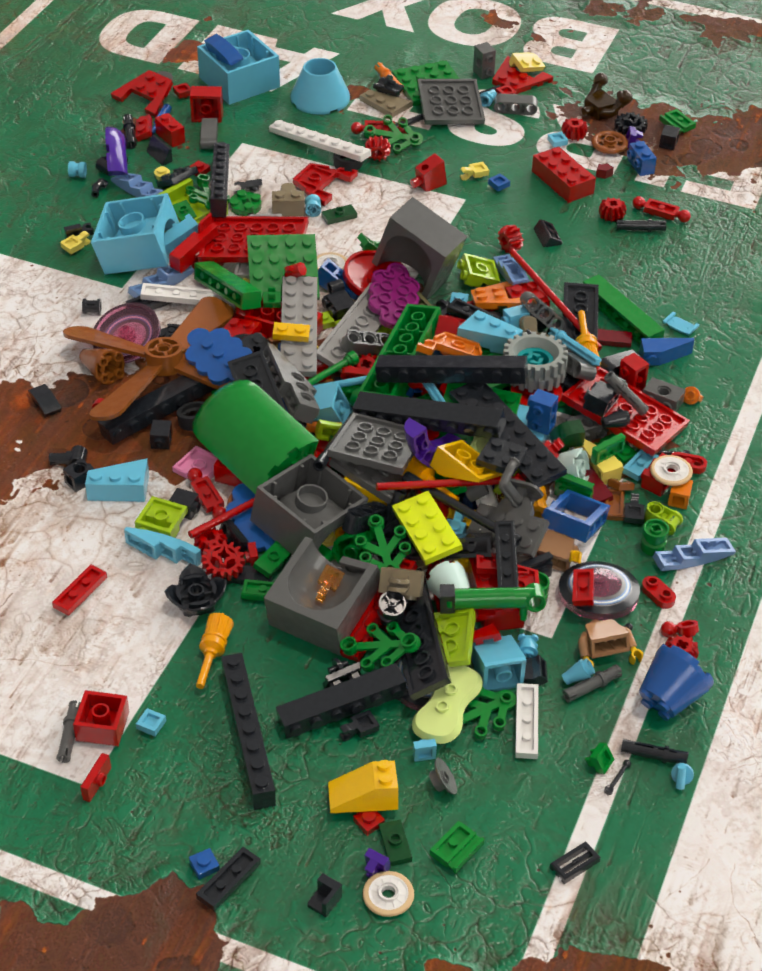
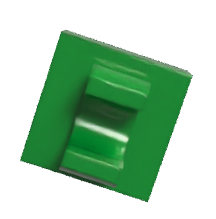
(271, 298)
(600, 758)

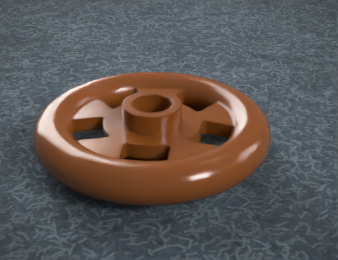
(610, 142)

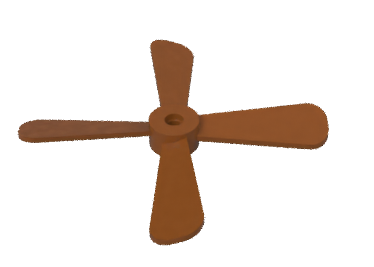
(162, 355)

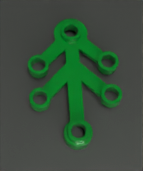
(395, 135)
(203, 181)
(384, 550)
(406, 644)
(484, 710)

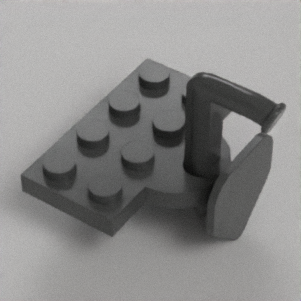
(518, 507)

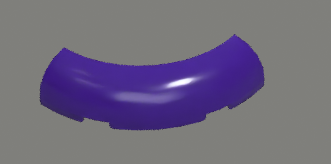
(116, 147)
(419, 443)

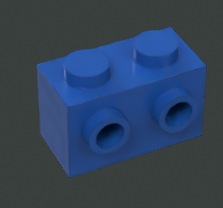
(641, 158)
(542, 411)

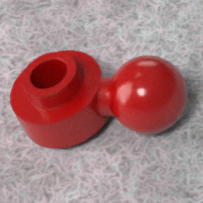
(686, 627)

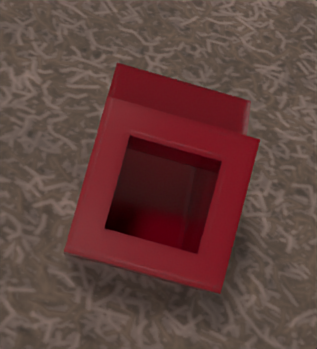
(604, 171)

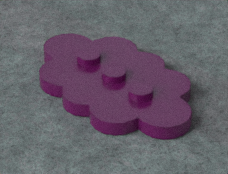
(391, 293)

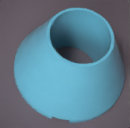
(320, 88)

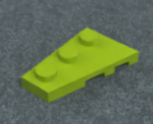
(457, 635)

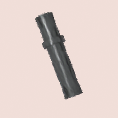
(621, 387)
(599, 679)
(68, 734)

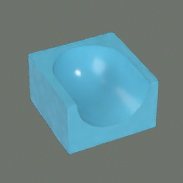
(248, 77)
(133, 233)

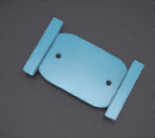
(679, 324)

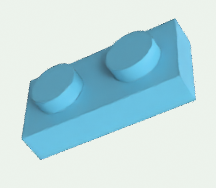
(637, 464)

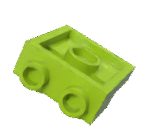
(477, 270)
(161, 516)

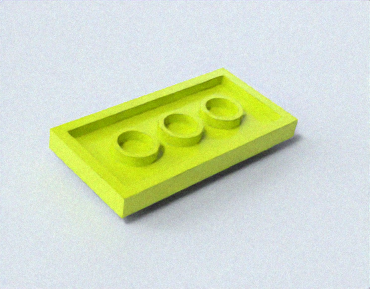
(427, 527)

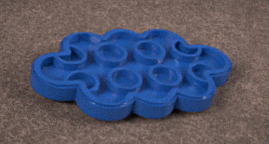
(212, 351)
(253, 533)

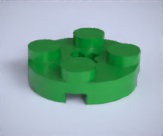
(245, 203)

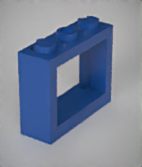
(570, 525)

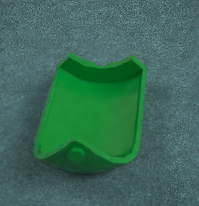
(251, 433)

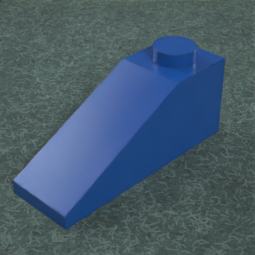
(330, 272)
(663, 350)

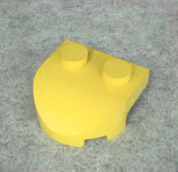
(526, 62)

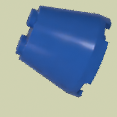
(673, 682)

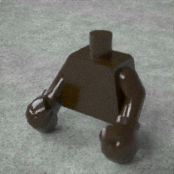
(601, 104)

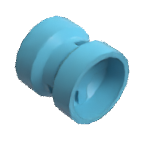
(77, 169)
(312, 205)

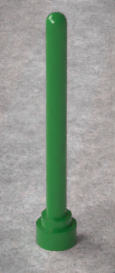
(350, 359)

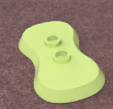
(443, 713)

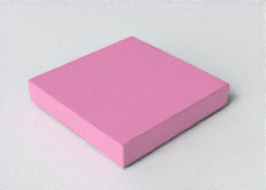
(196, 458)

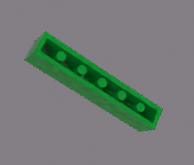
(227, 285)
(624, 312)

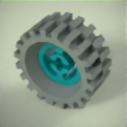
(545, 359)

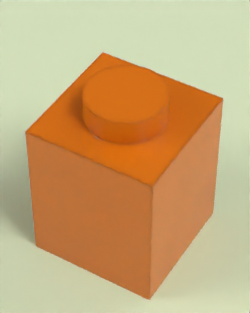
(680, 495)

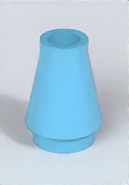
(488, 97)
(579, 671)

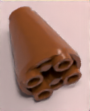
(103, 363)

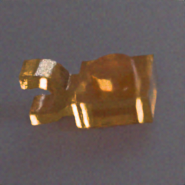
(330, 580)

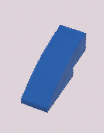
(223, 50)

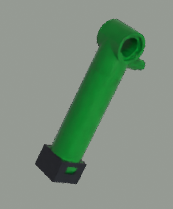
(492, 598)

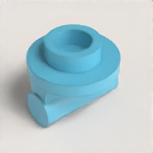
(682, 775)

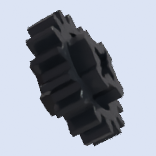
(630, 119)

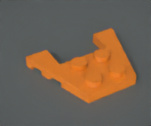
(493, 296)
(449, 345)

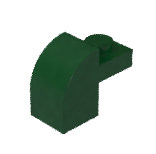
(570, 433)

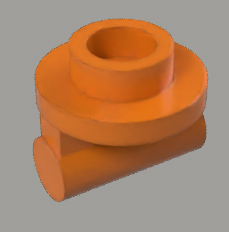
(692, 395)

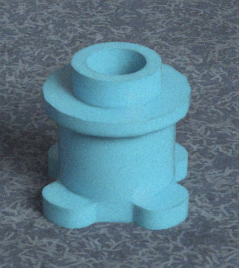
(528, 645)

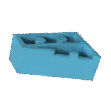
(178, 233)
(488, 331)
(118, 482)

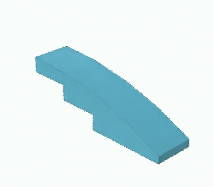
(159, 544)

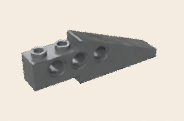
(292, 386)

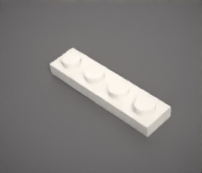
(526, 721)

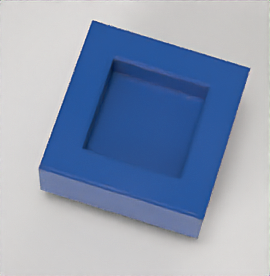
(499, 182)
(204, 863)

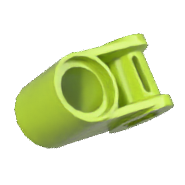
(656, 510)

